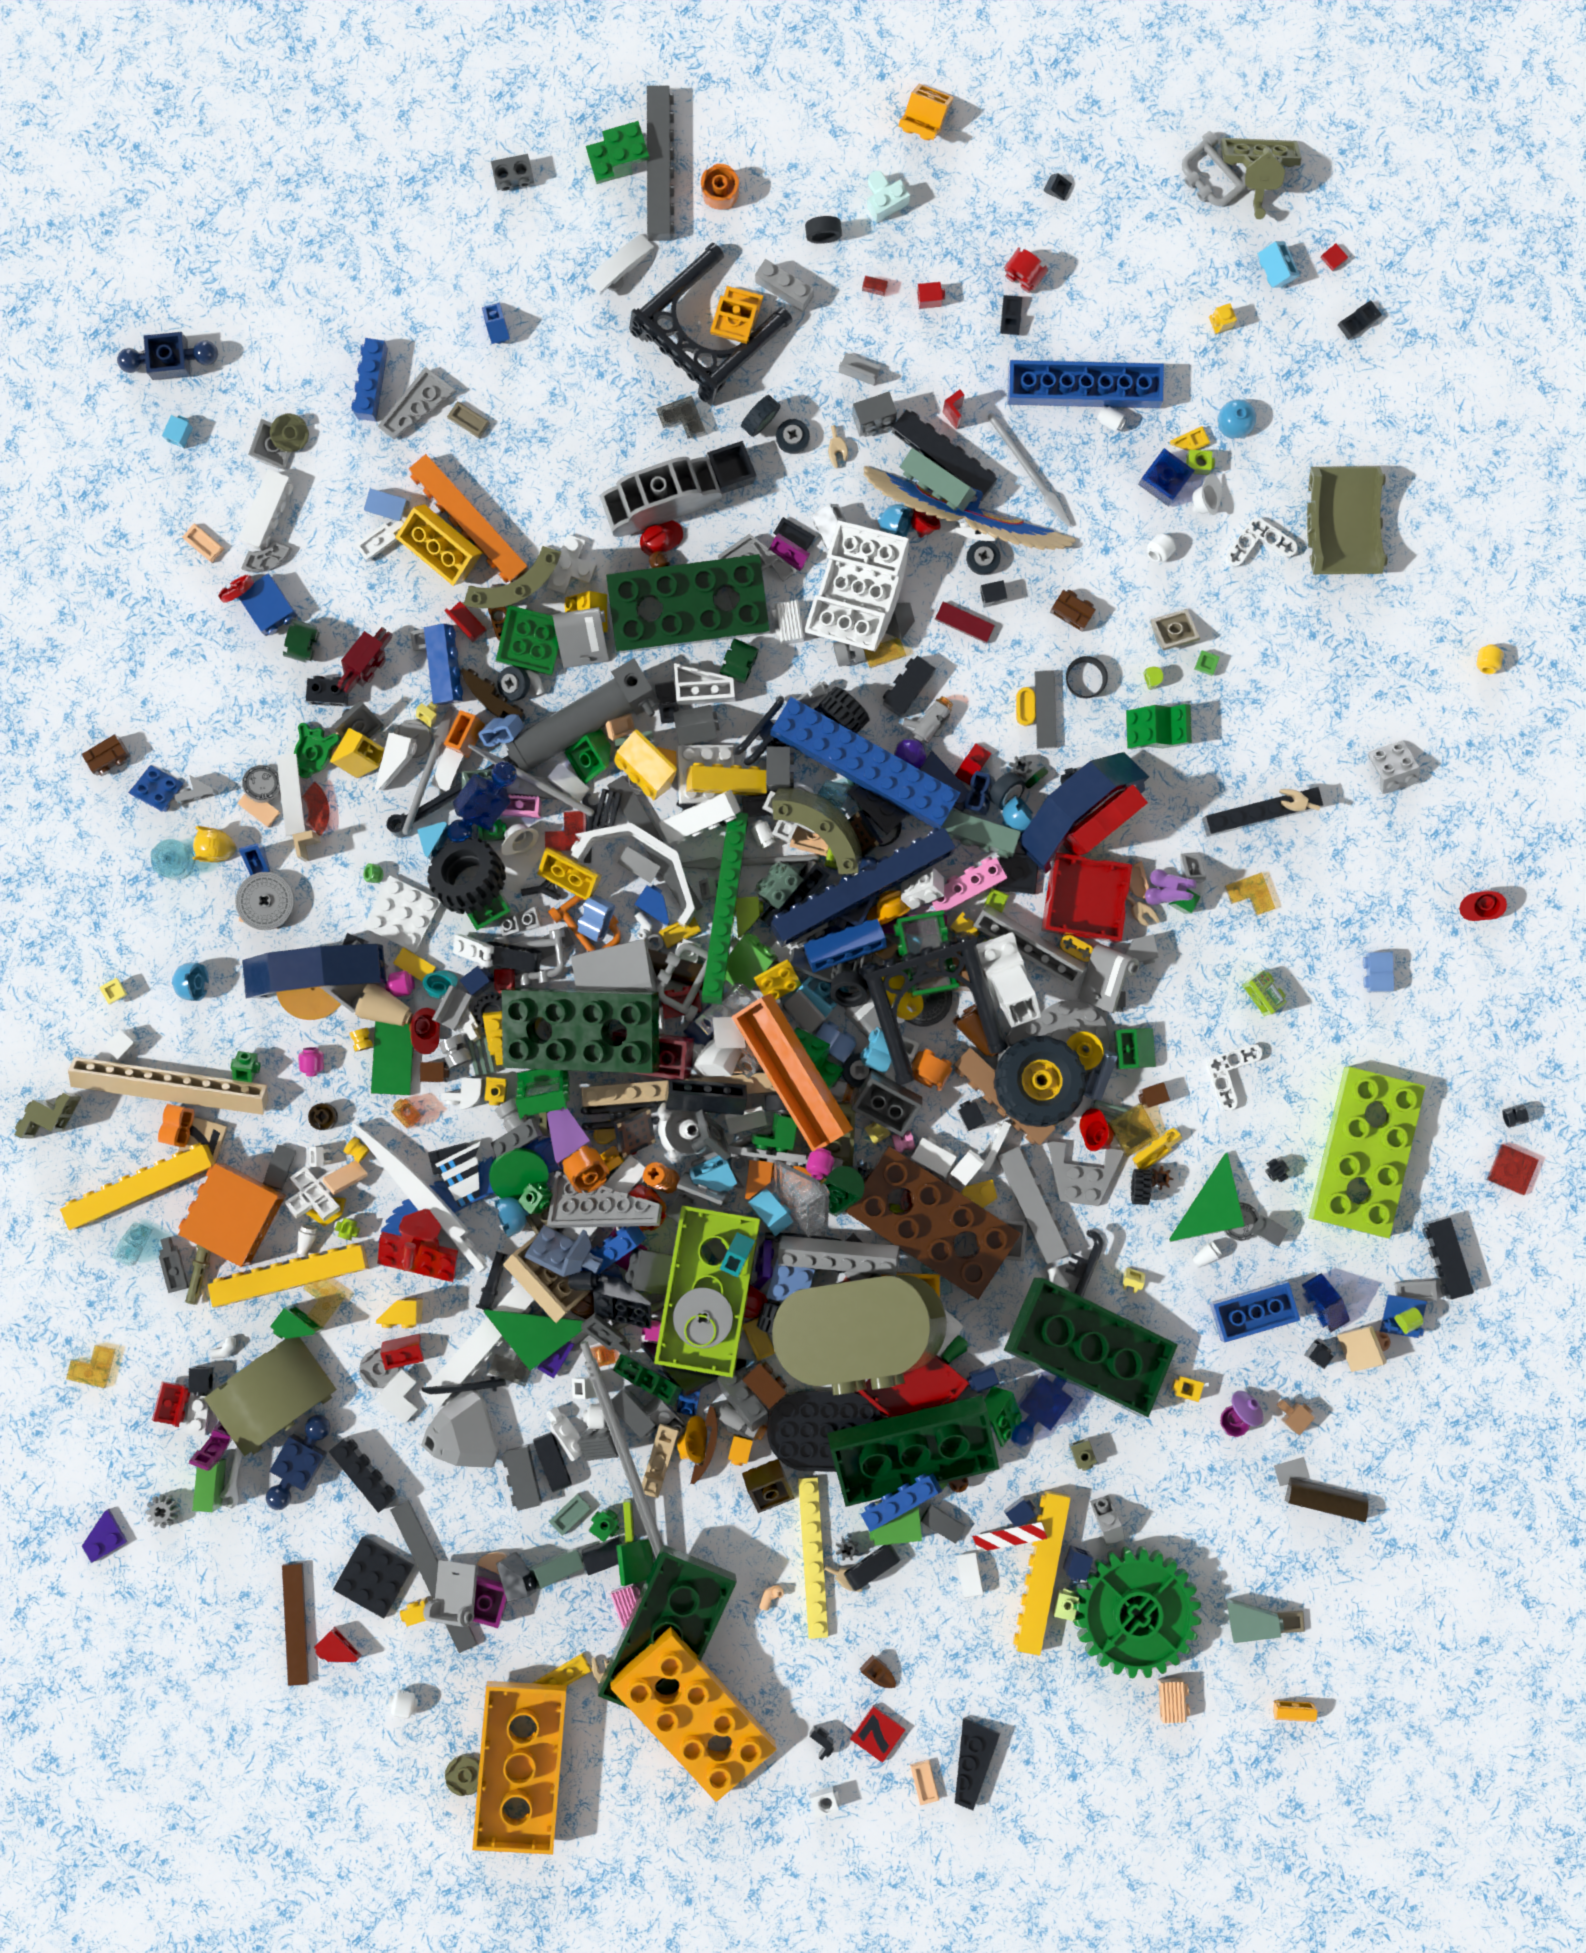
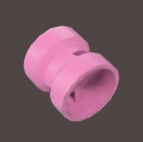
(903, 1143)

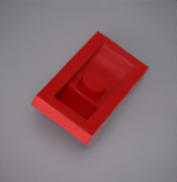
(973, 762)

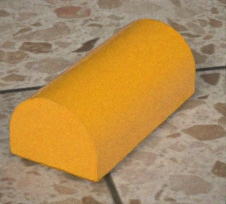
(1294, 1711)

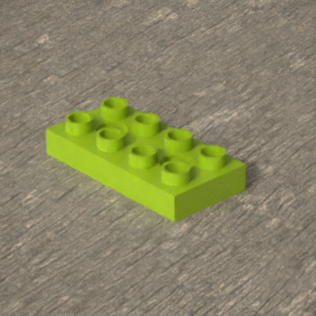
(1366, 1152)
(692, 1271)

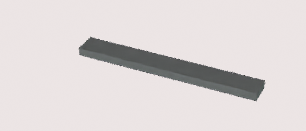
(636, 815)
(427, 1565)

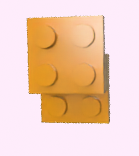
(925, 112)
(736, 314)

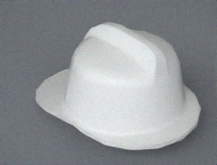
(1208, 496)
(519, 839)

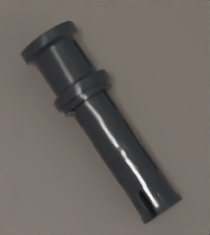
(489, 1291)

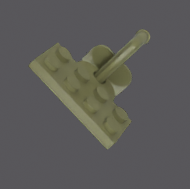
(1263, 163)

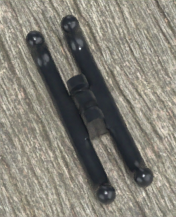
(761, 732)
(616, 1112)
(1084, 1268)

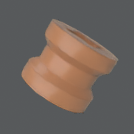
(1383, 1339)

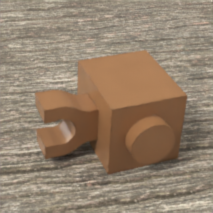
(1296, 1417)

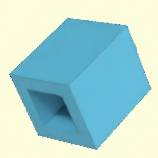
(177, 431)

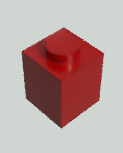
(930, 295)

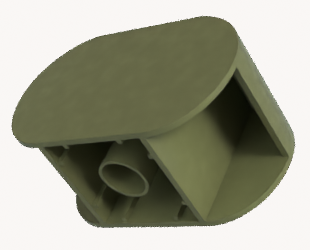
(859, 1332)

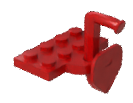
(418, 1248)

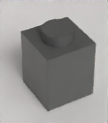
(1269, 1230)

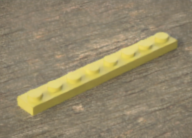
(813, 1557)

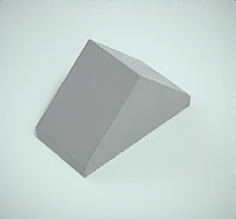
(1192, 867)

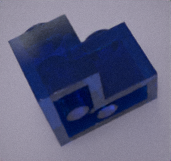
(1326, 1303)

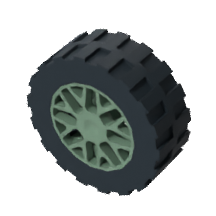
(760, 415)

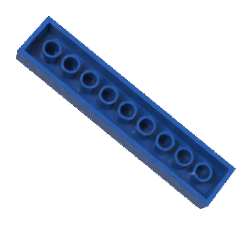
(864, 763)

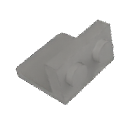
(1395, 766)

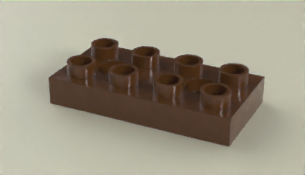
(933, 1223)

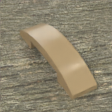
(659, 1460)

